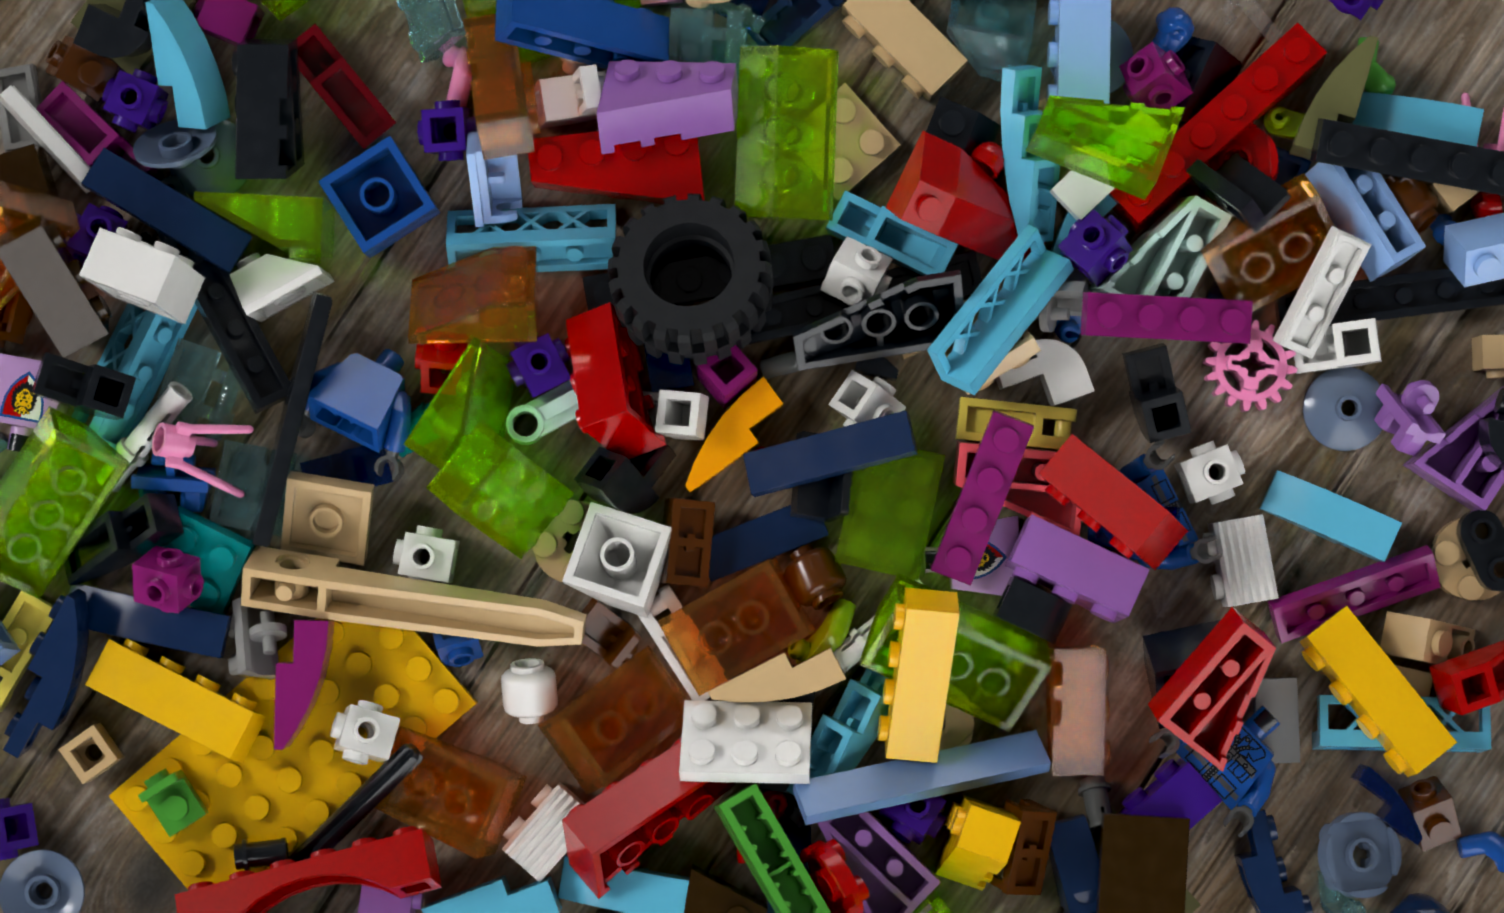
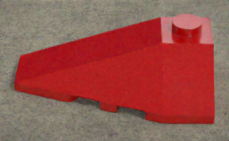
(954, 198)

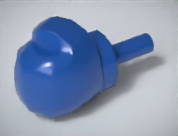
(1174, 29)

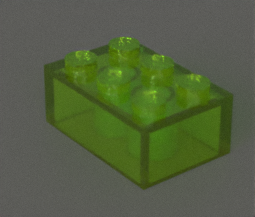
(500, 490)
(890, 515)

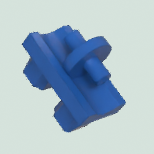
(160, 479)

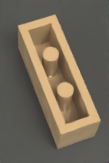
(907, 42)

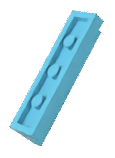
(561, 249)
(1002, 315)
(144, 359)
(1356, 740)

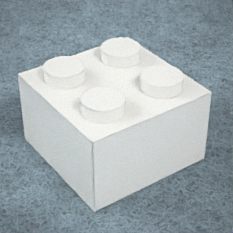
(143, 273)

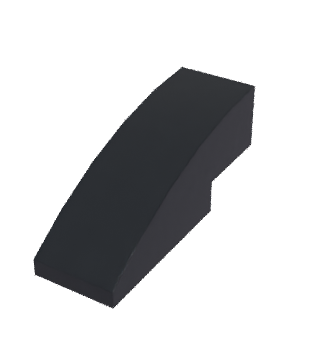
(124, 537)

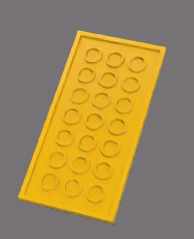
(302, 785)

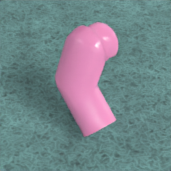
(461, 76)

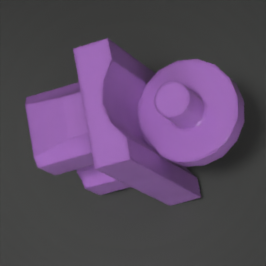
(1410, 416)

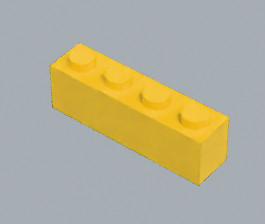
(920, 675)
(1377, 693)
(175, 700)

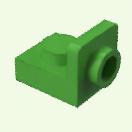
(173, 800)

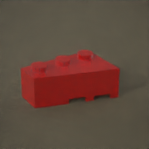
(609, 385)
(1112, 502)
(1214, 687)

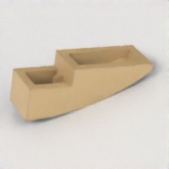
(780, 680)

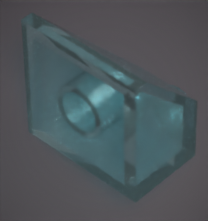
(992, 33)

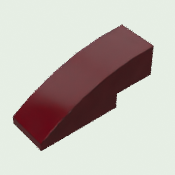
(341, 87)

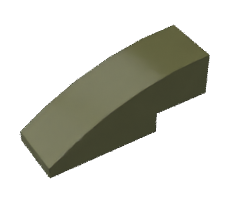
(1337, 97)

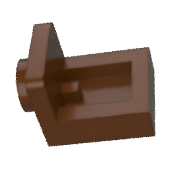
(80, 67)
(14, 320)
(609, 634)
(1432, 811)

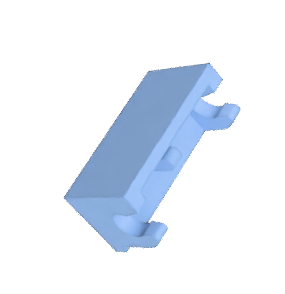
(493, 185)

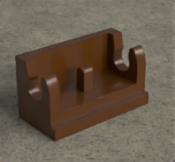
(690, 541)
(1030, 851)

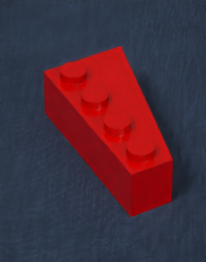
(631, 172)
(632, 816)

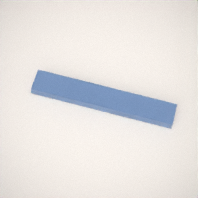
(911, 781)

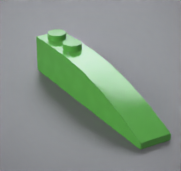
(769, 853)

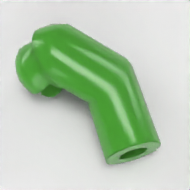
(1378, 79)

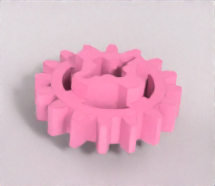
(1247, 384)

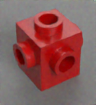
(436, 363)

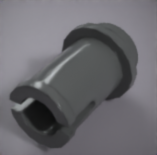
(1096, 799)

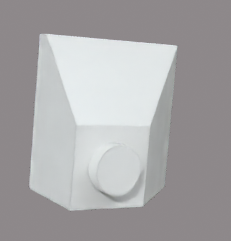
(275, 283)
(618, 559)

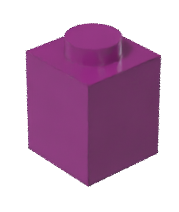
(229, 19)
(727, 377)

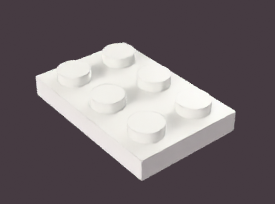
(746, 742)

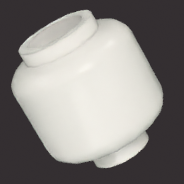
(529, 690)

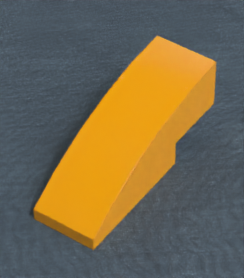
(732, 433)

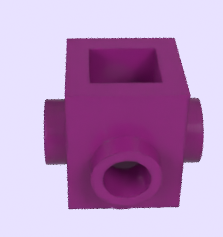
(1155, 78)
(167, 579)

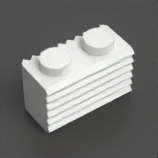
(1246, 565)
(541, 838)

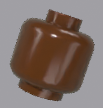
(1416, 200)
(815, 577)

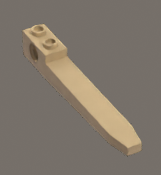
(323, 590)

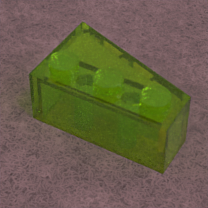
(1106, 141)

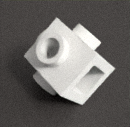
(857, 272)
(865, 399)
(1196, 478)
(442, 555)
(380, 733)

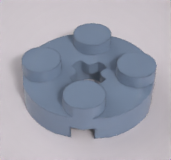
(1337, 848)

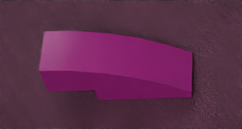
(85, 128)
(301, 680)

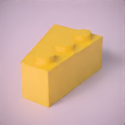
(976, 842)

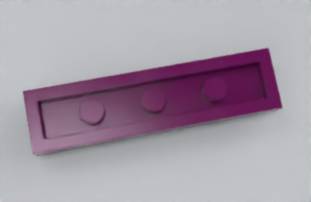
(1166, 317)
(982, 497)
(1360, 590)

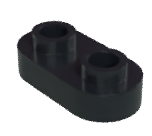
(1485, 552)

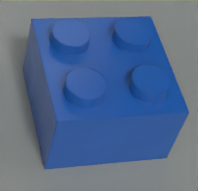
(379, 197)

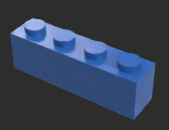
(584, 30)

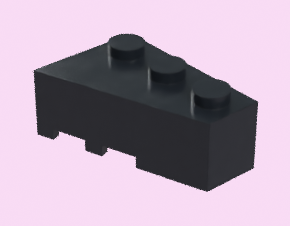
(267, 109)

